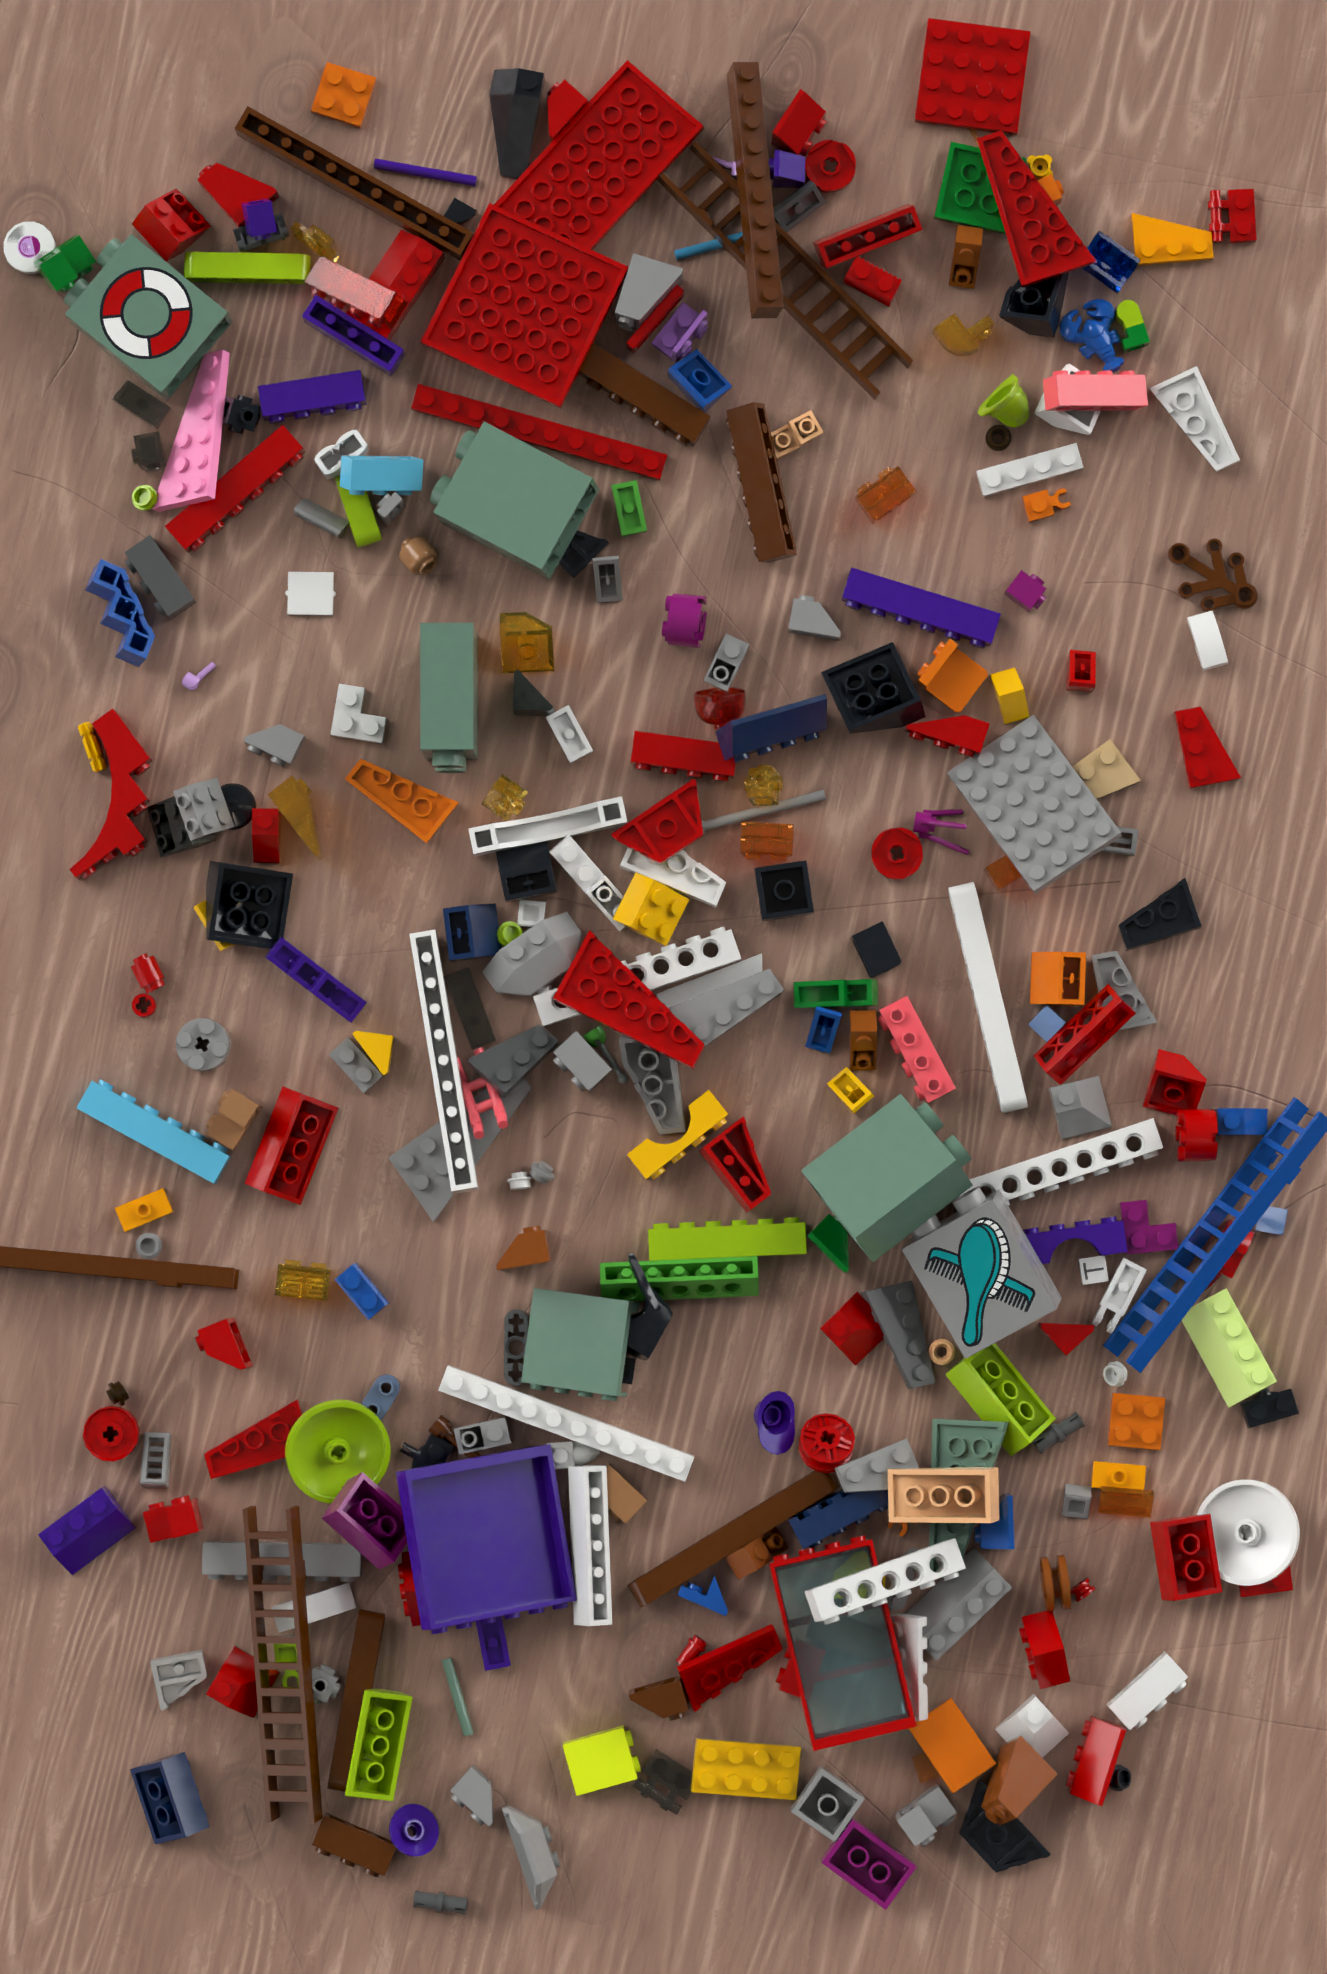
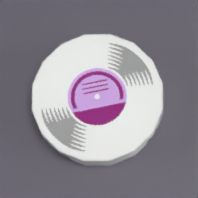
(26, 244)

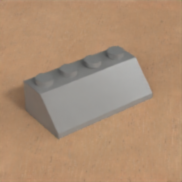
(959, 1603)

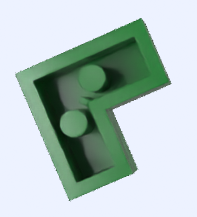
(64, 264)

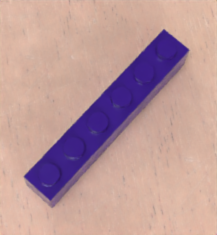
(920, 607)

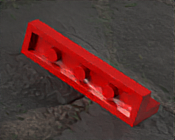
(1085, 1038)

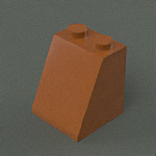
(1015, 1781)

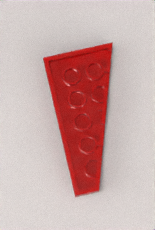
(615, 997)

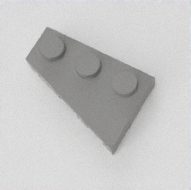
(1111, 970)
(871, 1470)

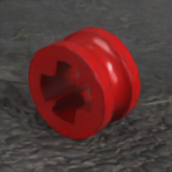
(136, 1001)
(1082, 1589)

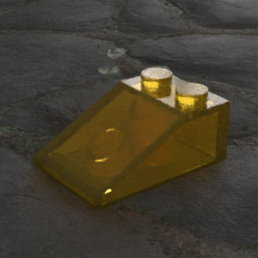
(298, 808)

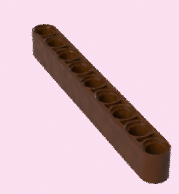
(732, 1536)

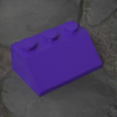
(87, 1530)

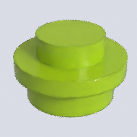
(144, 497)
(508, 932)

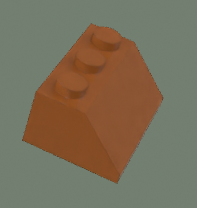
(526, 1249)

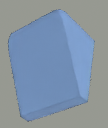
(1046, 1023)
(1272, 1221)

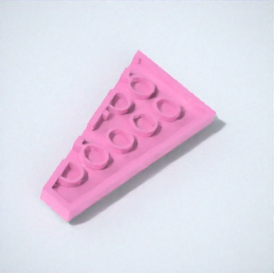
(194, 458)

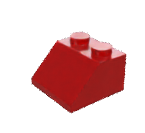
(799, 125)

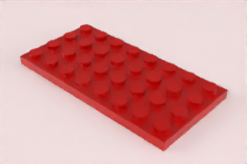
(603, 159)

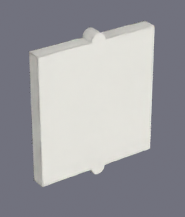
(310, 593)

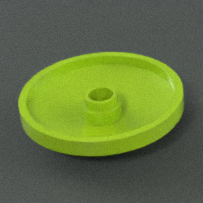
(334, 1445)

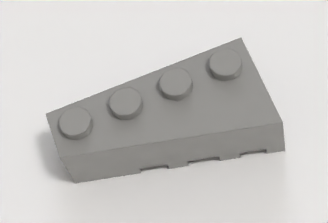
(727, 1006)

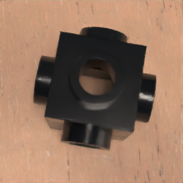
(240, 414)

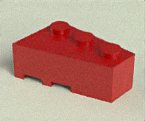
(737, 1165)

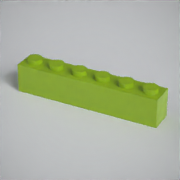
(727, 1241)

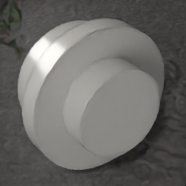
(541, 1172)
(148, 1245)

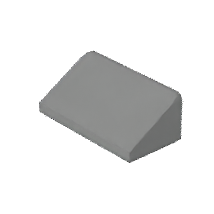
(321, 517)

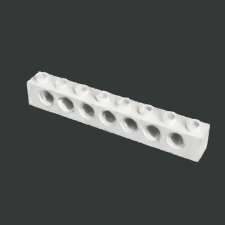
(727, 954)
(1149, 1145)

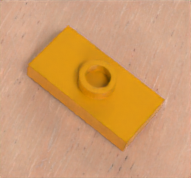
(144, 1210)
(1118, 1475)

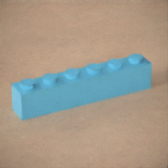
(154, 1132)

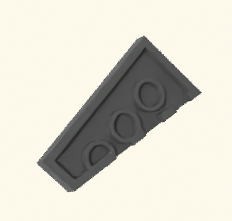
(901, 1324)

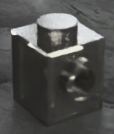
(149, 452)

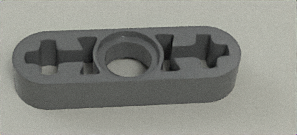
(510, 1327)

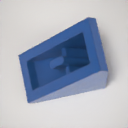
(823, 1029)

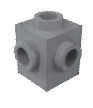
(328, 1676)

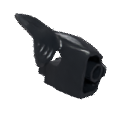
(650, 1323)

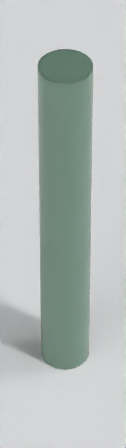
(457, 1696)

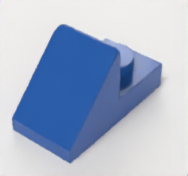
(712, 1599)

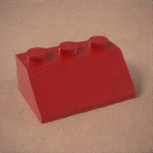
(224, 1343)
(1186, 1557)
(1095, 1760)

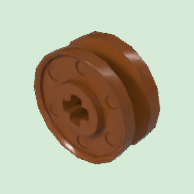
(1055, 1583)

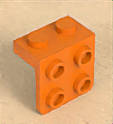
(951, 676)

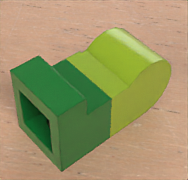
(1130, 318)

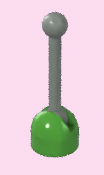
(596, 1038)

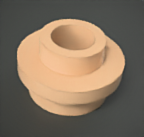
(949, 1348)

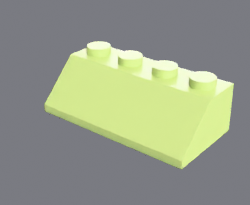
(1228, 1348)

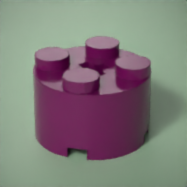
(685, 620)

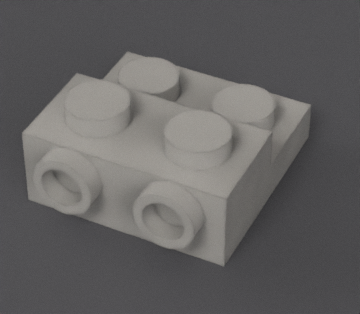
(203, 808)

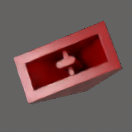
(1081, 671)
(1066, 1336)

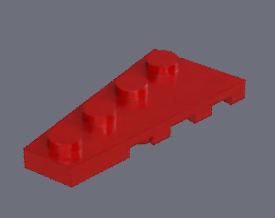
(255, 1445)
(718, 1668)

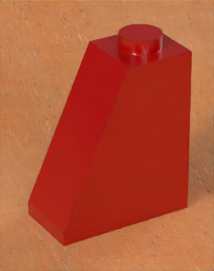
(233, 188)

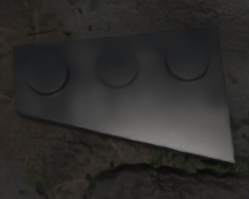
(1163, 918)

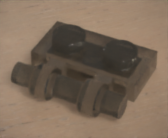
(668, 1773)

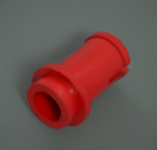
(692, 1650)

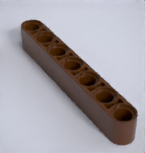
(359, 1678)

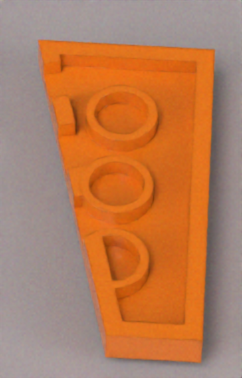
(407, 802)

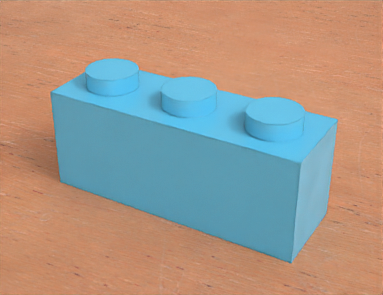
(381, 474)

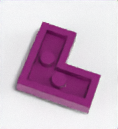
(1141, 1236)

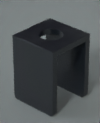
(876, 950)

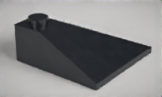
(874, 691)
(246, 904)

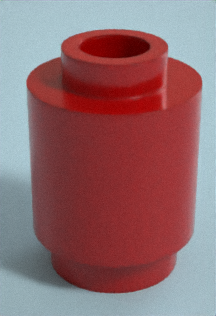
(148, 973)

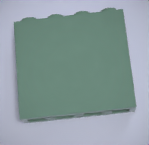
(577, 1343)

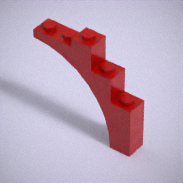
(127, 798)

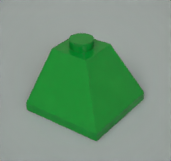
(832, 1241)

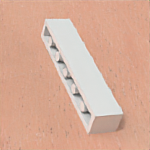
(590, 1545)

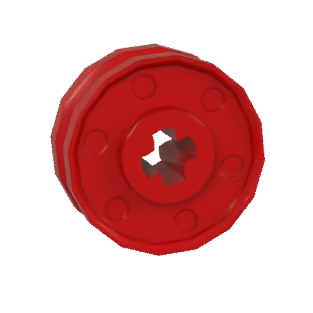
(826, 1442)
(123, 1443)

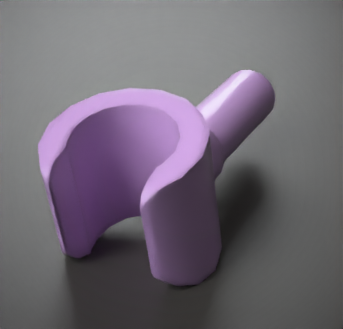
(729, 165)
(191, 681)

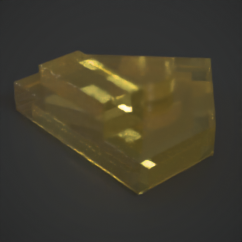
(315, 240)

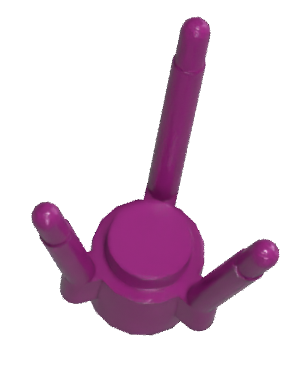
(926, 823)

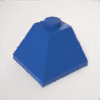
(999, 1533)

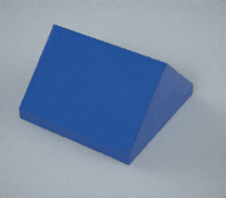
(699, 380)

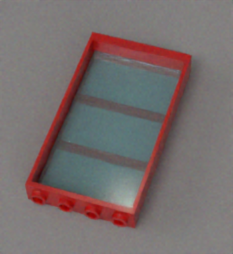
(845, 1669)

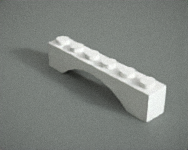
(548, 827)

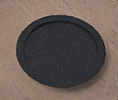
(239, 803)

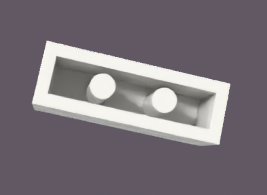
(1148, 1691)

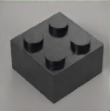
(784, 891)

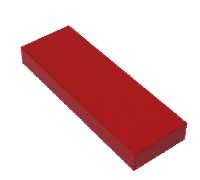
(655, 319)

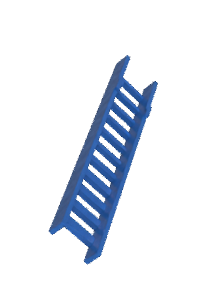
(1228, 1242)

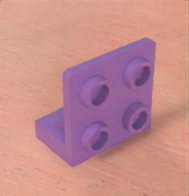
(680, 332)

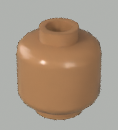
(418, 555)

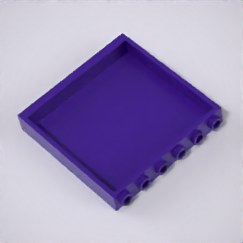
(486, 1538)

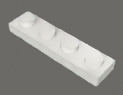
(1029, 470)

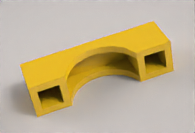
(652, 1156)

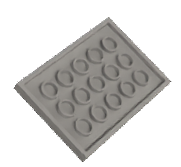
(1034, 804)

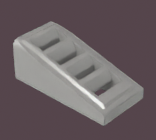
(165, 1460)

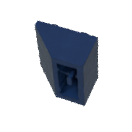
(471, 931)

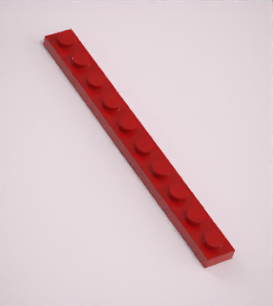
(540, 432)

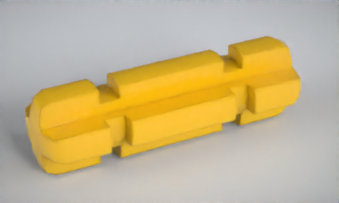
(92, 747)

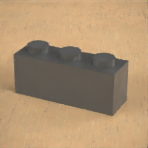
(159, 578)

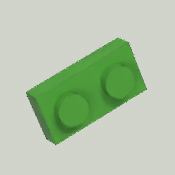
(629, 508)

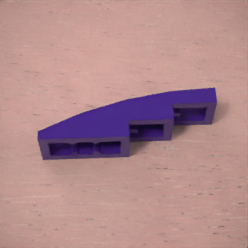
(315, 979)

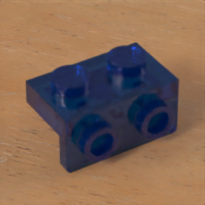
(1113, 262)

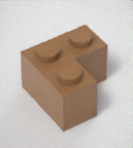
(234, 1118)

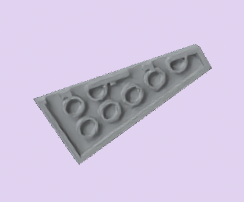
(424, 1160)

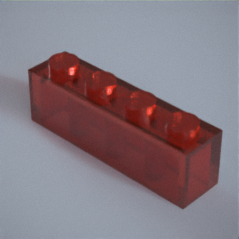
(356, 293)

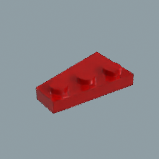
(1202, 751)

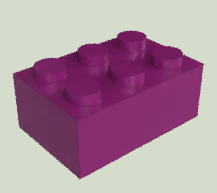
(368, 1520)
(868, 1863)

